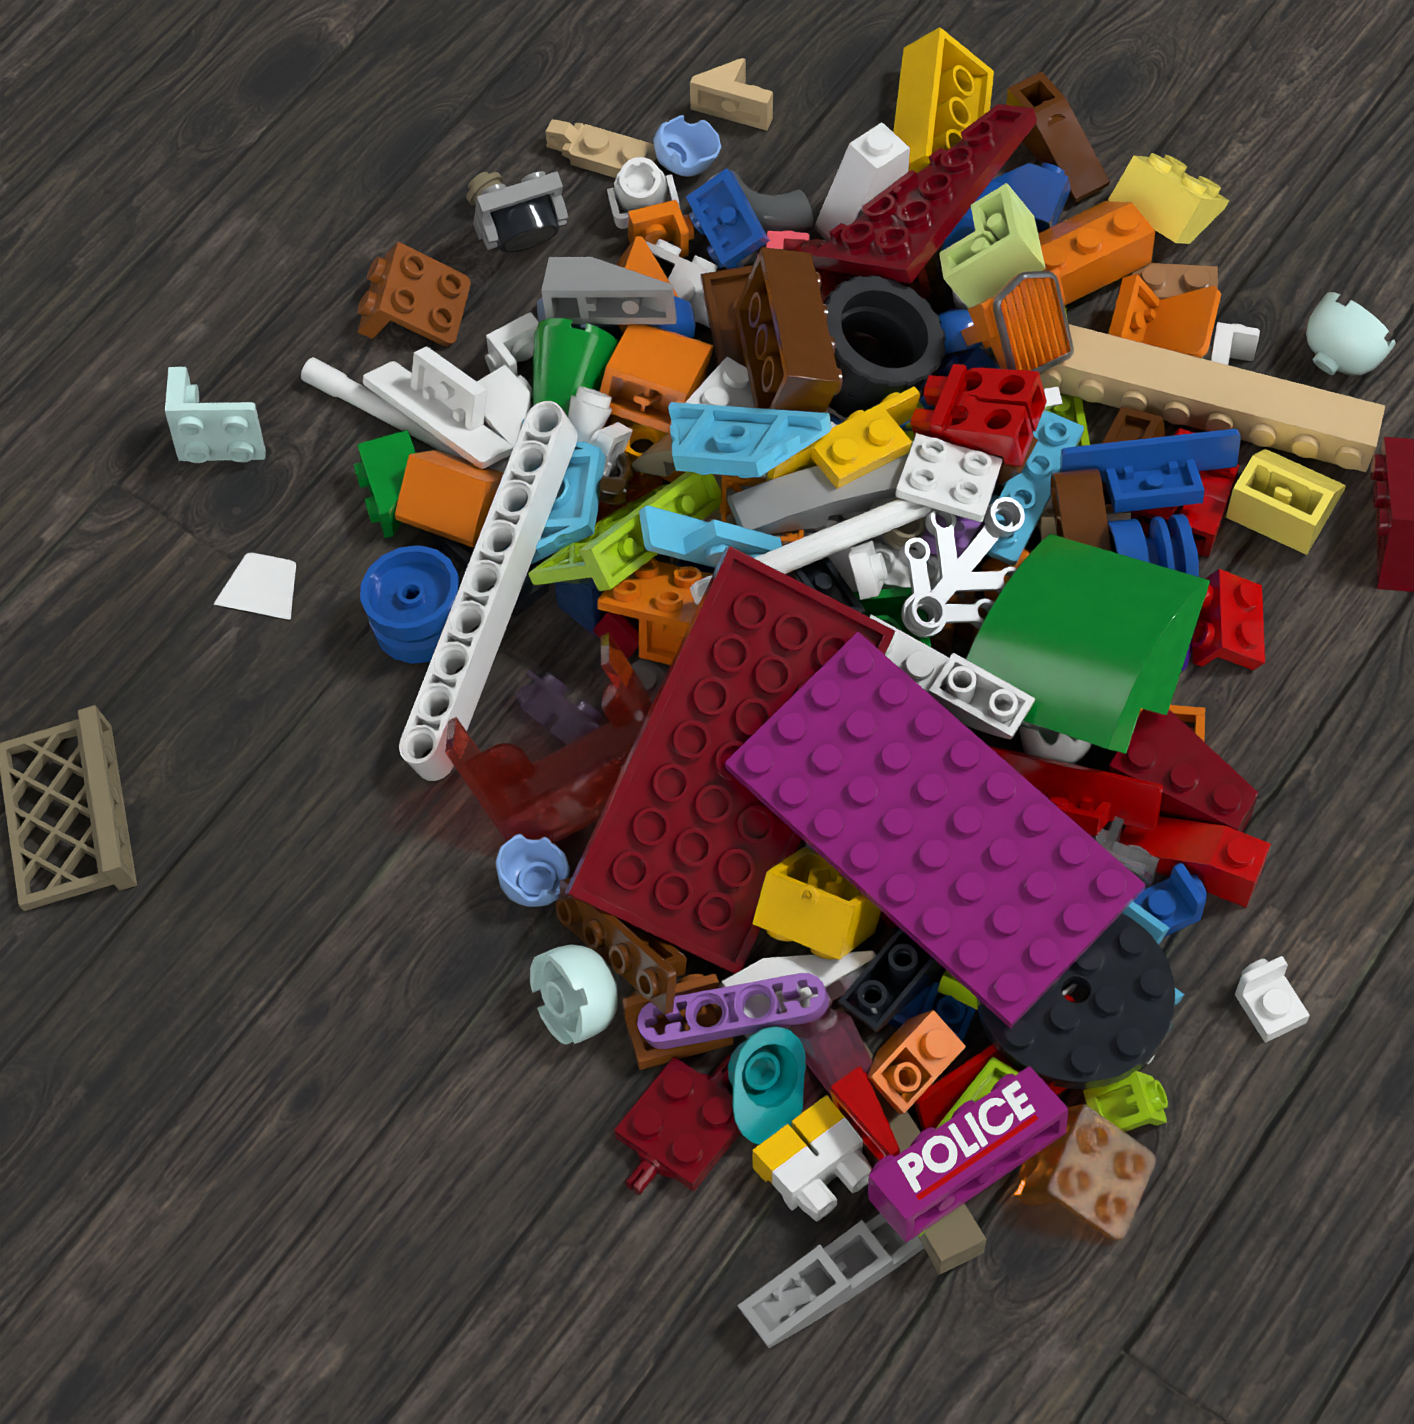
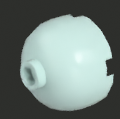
(1346, 337)
(577, 992)

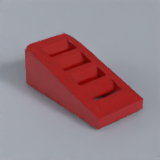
(861, 1108)

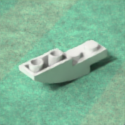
(961, 686)

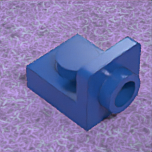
(1176, 900)

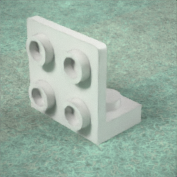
(949, 477)

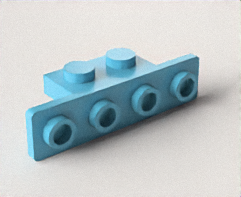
(1032, 485)
(698, 539)

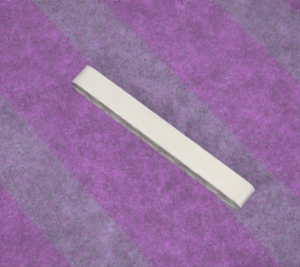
(489, 567)

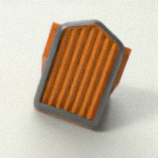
(1024, 323)

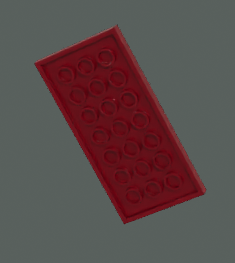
(680, 834)

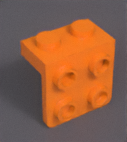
(1173, 323)

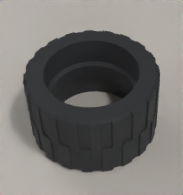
(899, 321)

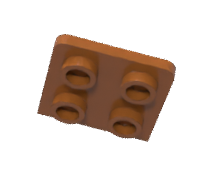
(415, 295)

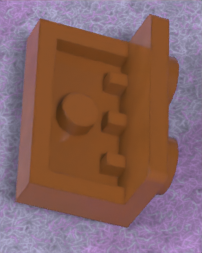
(707, 1016)

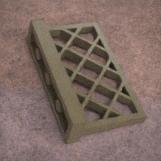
(105, 810)

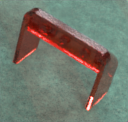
(568, 785)

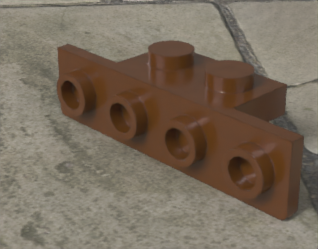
(634, 954)

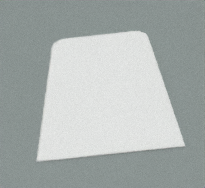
(261, 586)

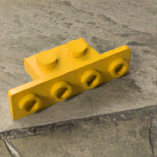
(859, 443)

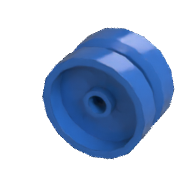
(409, 601)

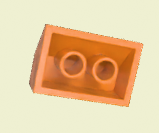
(1097, 247)

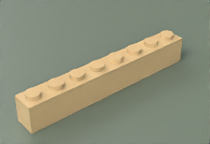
(1219, 398)

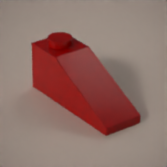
(1219, 855)

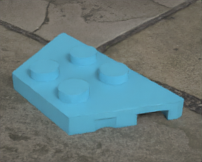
(739, 438)
(576, 502)

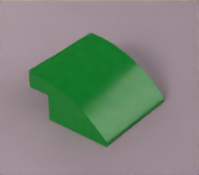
(1090, 638)

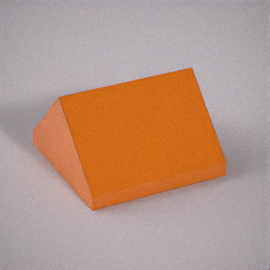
(446, 495)

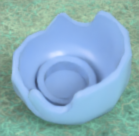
(686, 147)
(531, 870)

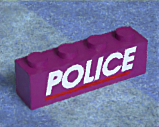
(966, 1153)

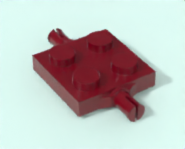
(680, 1126)

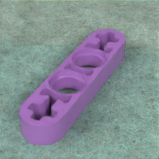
(733, 1019)

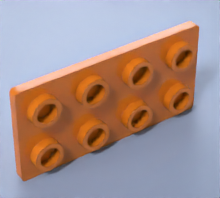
(661, 601)

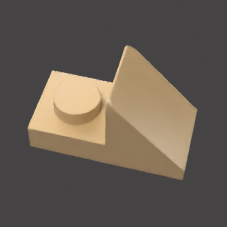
(725, 95)

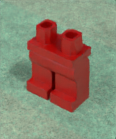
(983, 410)
(1203, 517)

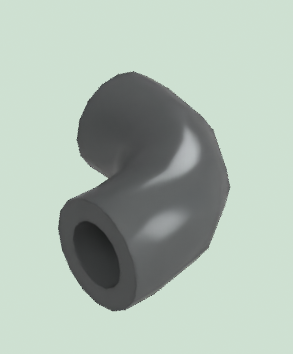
(780, 211)

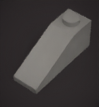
(604, 293)

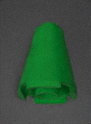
(568, 359)

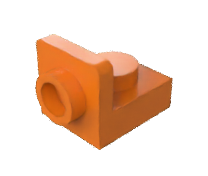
(661, 222)

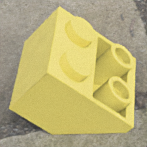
(1169, 197)
(1283, 500)

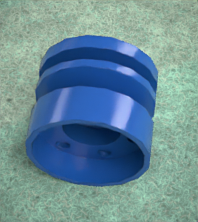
(1166, 545)

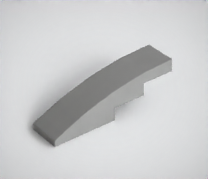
(809, 498)
(826, 1279)

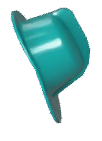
(767, 1082)

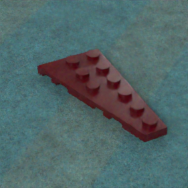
(922, 208)

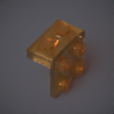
(1090, 1172)

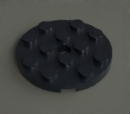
(1107, 1033)

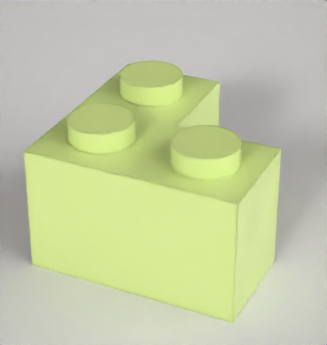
(997, 251)

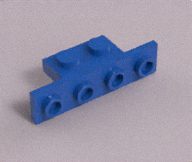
(1157, 469)

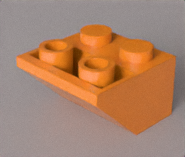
(651, 372)

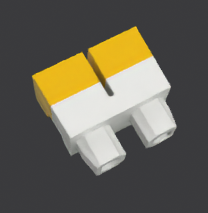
(812, 1155)

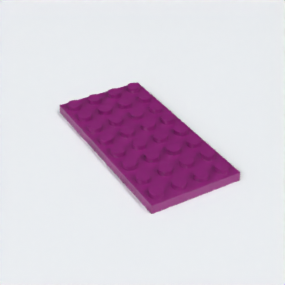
(935, 828)

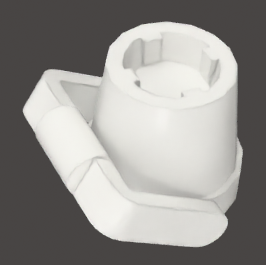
(639, 186)

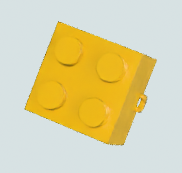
(814, 906)

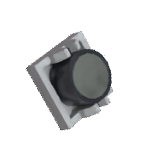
(521, 213)

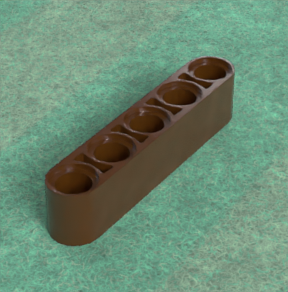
(1080, 507)

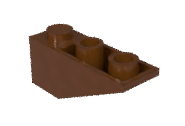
(1058, 135)

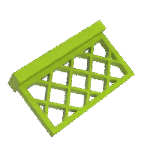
(618, 540)

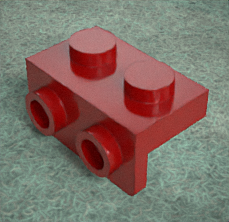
(1230, 622)

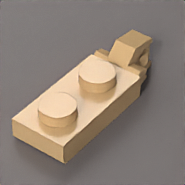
(595, 147)

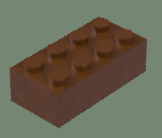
(787, 334)

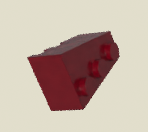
(1395, 513)
(1193, 776)

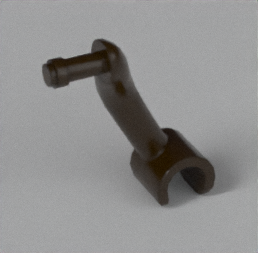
(615, 489)

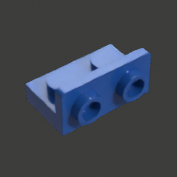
(726, 219)

